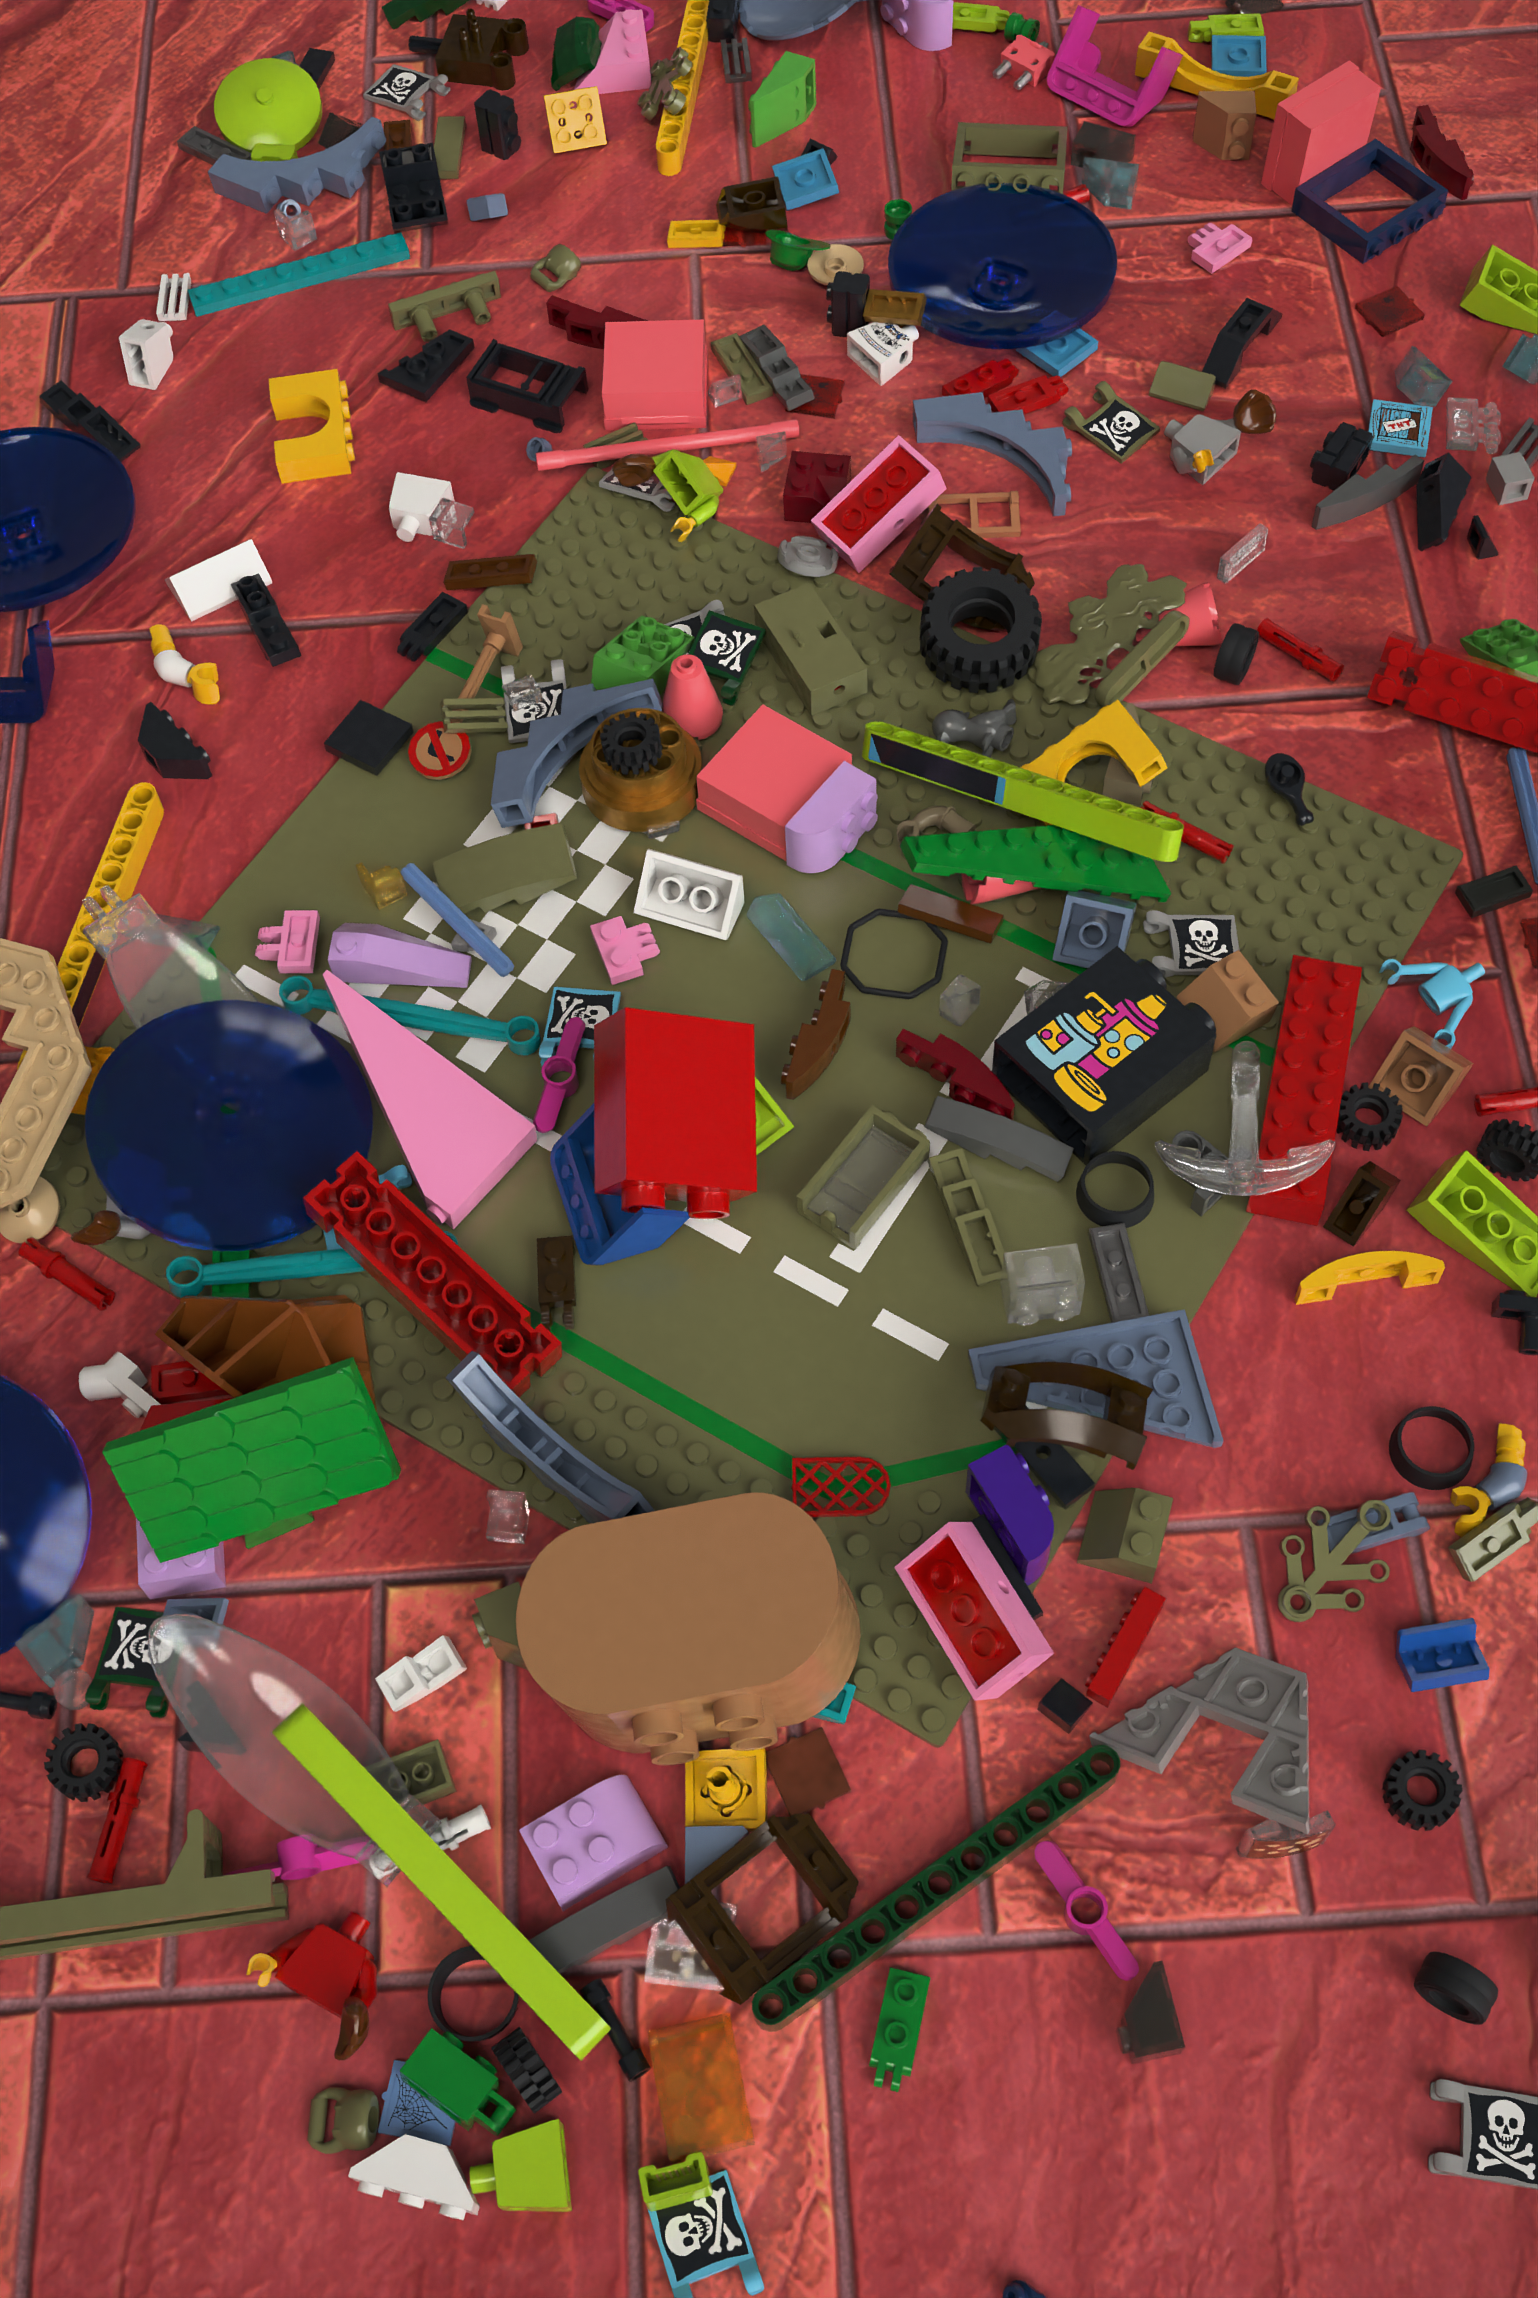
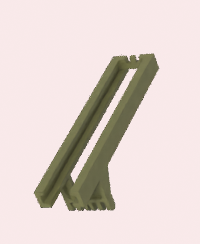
(189, 1902)

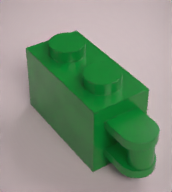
(456, 2082)

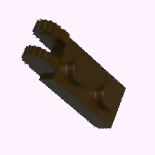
(556, 1279)

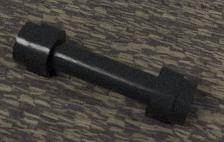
(38, 1705)
(632, 2060)

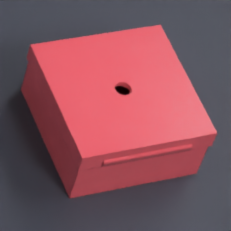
(1319, 128)
(655, 374)
(766, 777)

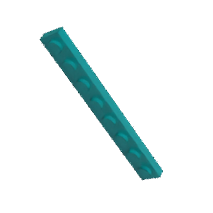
(298, 274)

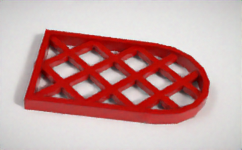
(847, 1461)

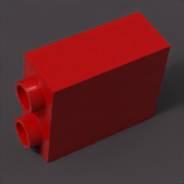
(674, 1111)

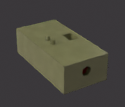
(811, 649)

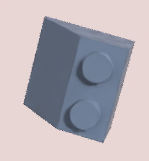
(1092, 927)

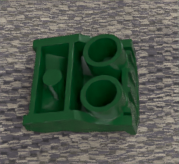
(575, 50)

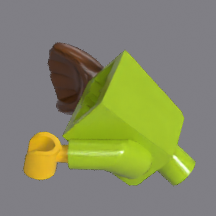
(684, 478)

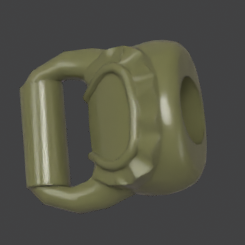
(560, 262)
(354, 2120)

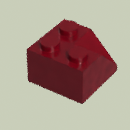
(813, 483)

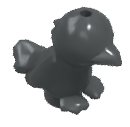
(984, 730)

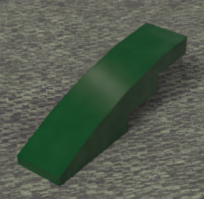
(400, 11)

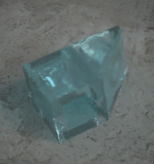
(1111, 181)
(1524, 359)
(1421, 379)
(59, 1640)

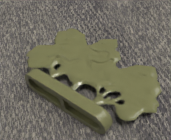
(1111, 625)

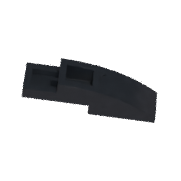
(265, 620)

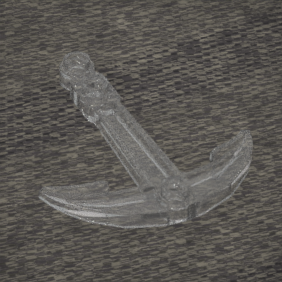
(1244, 1171)

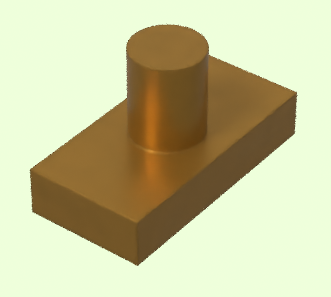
(894, 307)

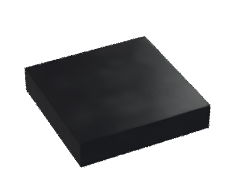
(368, 737)

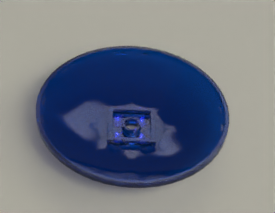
(71, 503)

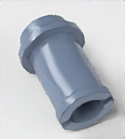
(292, 205)

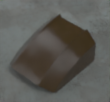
(753, 206)

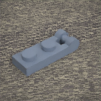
(1404, 1503)

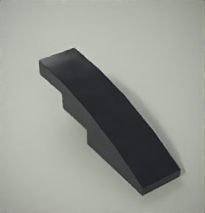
(87, 420)

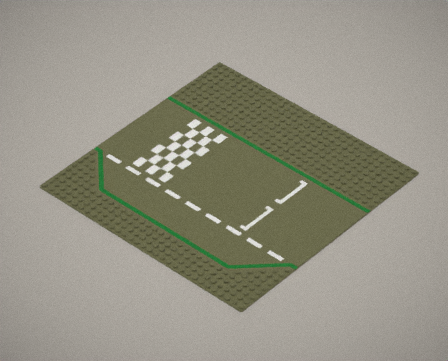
(758, 1327)

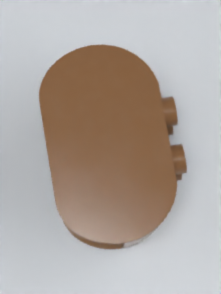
(690, 1625)

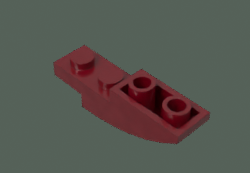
(1440, 158)
(584, 324)
(952, 1063)

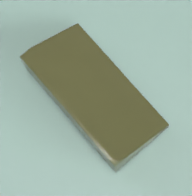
(1182, 385)

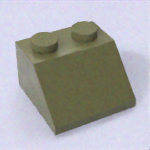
(1125, 1532)
(498, 1623)

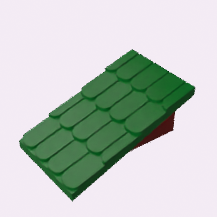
(251, 1459)

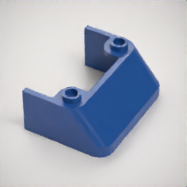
(596, 1220)

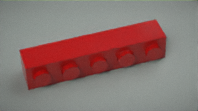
(1124, 1646)

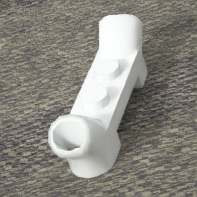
(117, 1379)

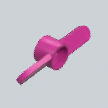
(554, 1092)
(301, 1860)
(1071, 1888)

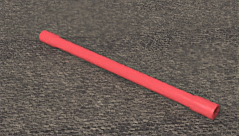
(562, 458)

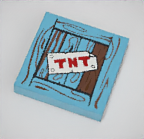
(1400, 427)

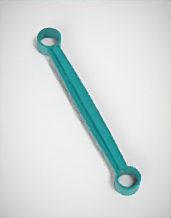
(422, 1017)
(262, 1269)

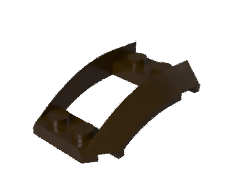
(929, 542)
(1116, 1434)
(718, 1937)

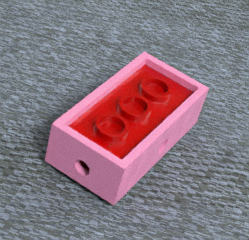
(879, 503)
(973, 1610)

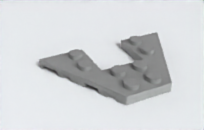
(1247, 1696)

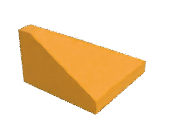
(721, 469)

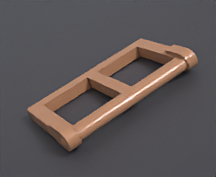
(974, 498)

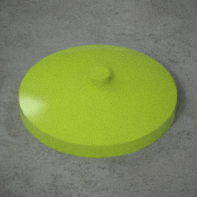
(268, 105)

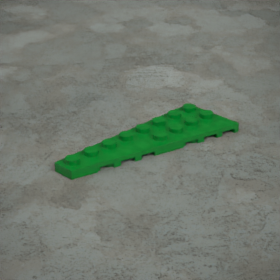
(1040, 855)

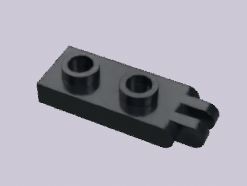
(431, 626)

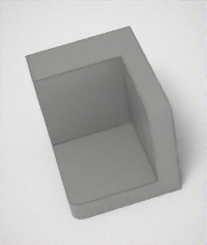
(1509, 478)

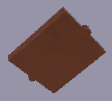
(807, 1772)

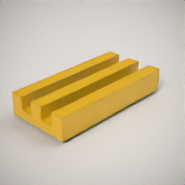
(695, 234)

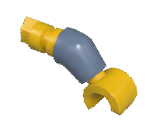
(1500, 1486)

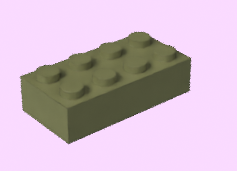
(425, 1772)

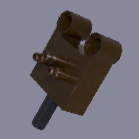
(475, 48)

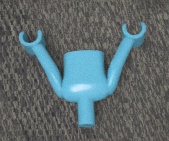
(1442, 991)

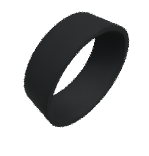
(1108, 1217)
(1415, 1474)
(436, 1984)

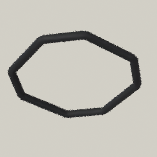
(890, 993)

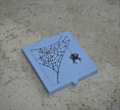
(411, 2113)

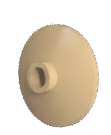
(826, 263)
(36, 1217)

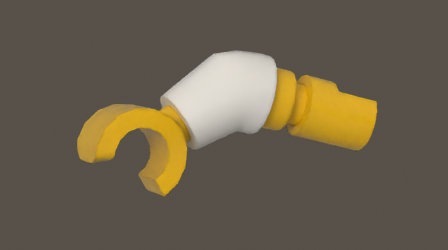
(178, 671)

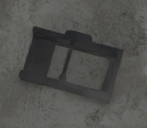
(543, 407)

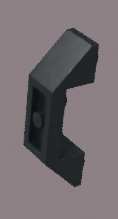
(1236, 336)

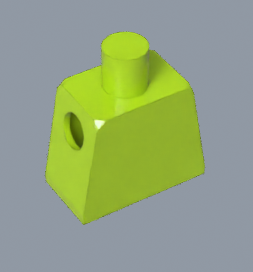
(527, 2170)

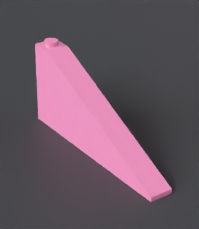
(444, 1121)

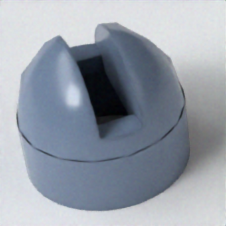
(537, 445)

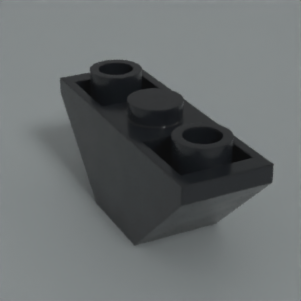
(170, 748)

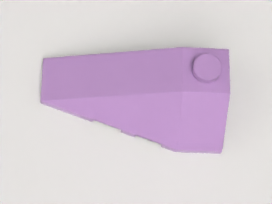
(391, 957)

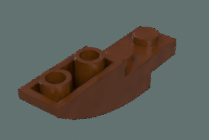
(819, 1041)

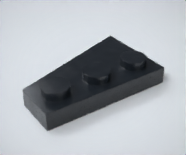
(429, 368)

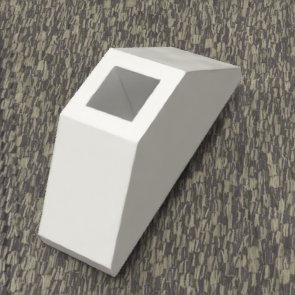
(419, 2173)

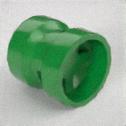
(1018, 25)
(895, 213)

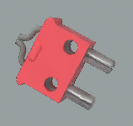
(1025, 61)

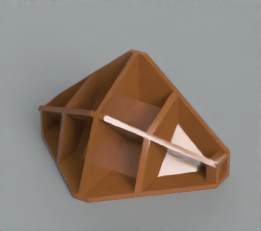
(266, 1341)

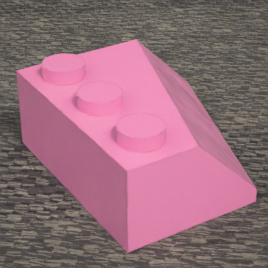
(623, 56)

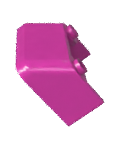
(1076, 76)

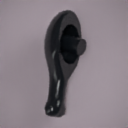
(1287, 780)

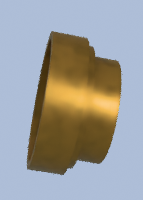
(647, 798)

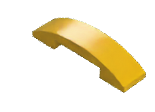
(1411, 1268)

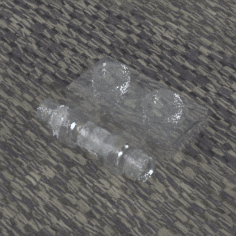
(1463, 425)

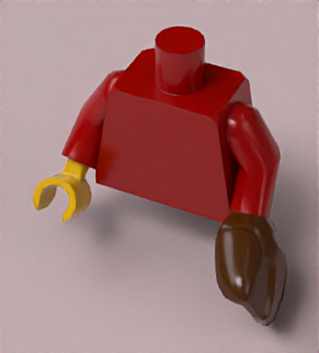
(329, 1972)

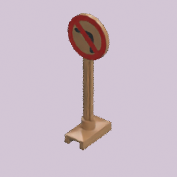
(443, 754)

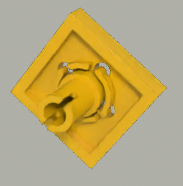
(558, 107)
(712, 1774)

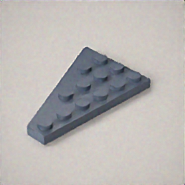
(1145, 1349)

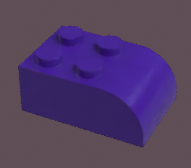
(1014, 1508)

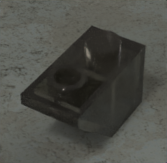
(1102, 143)

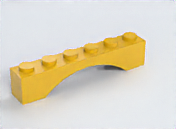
(1194, 77)

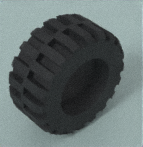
(987, 596)

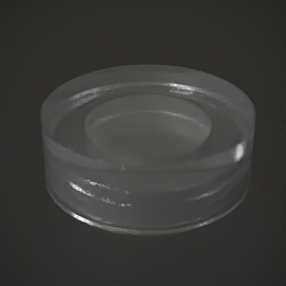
(71, 1689)

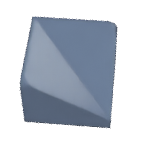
(487, 206)

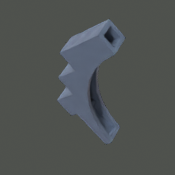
(299, 179)
(970, 422)
(526, 771)
(547, 1454)

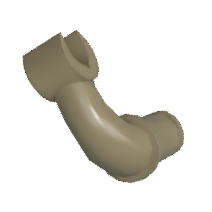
(938, 816)

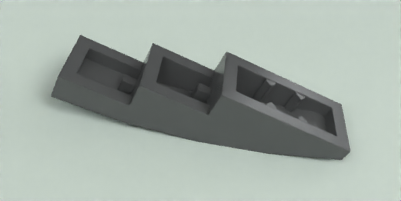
(777, 367)
(1363, 495)
(998, 1136)
(607, 1921)

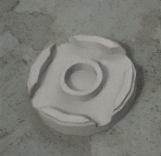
(807, 556)

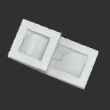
(422, 1674)

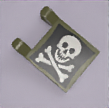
(1114, 427)

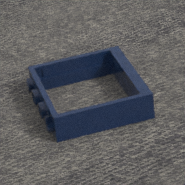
(1311, 197)

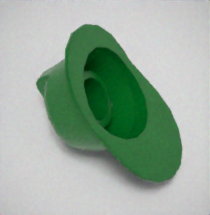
(791, 250)

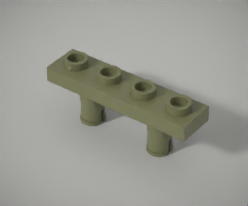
(431, 304)

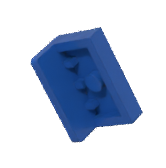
(1440, 1655)

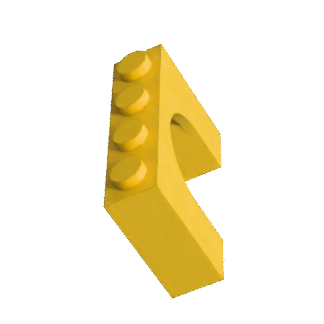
(325, 451)
(1107, 733)

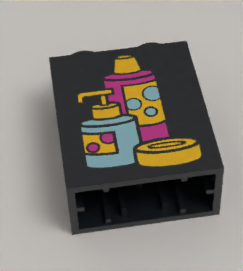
(1104, 1053)

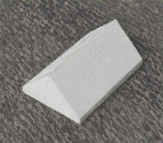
(208, 583)
(689, 894)

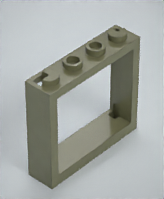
(1009, 141)

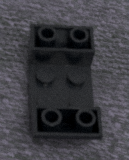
(413, 187)

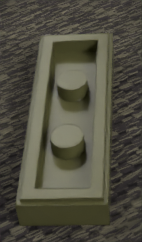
(449, 145)
(737, 360)

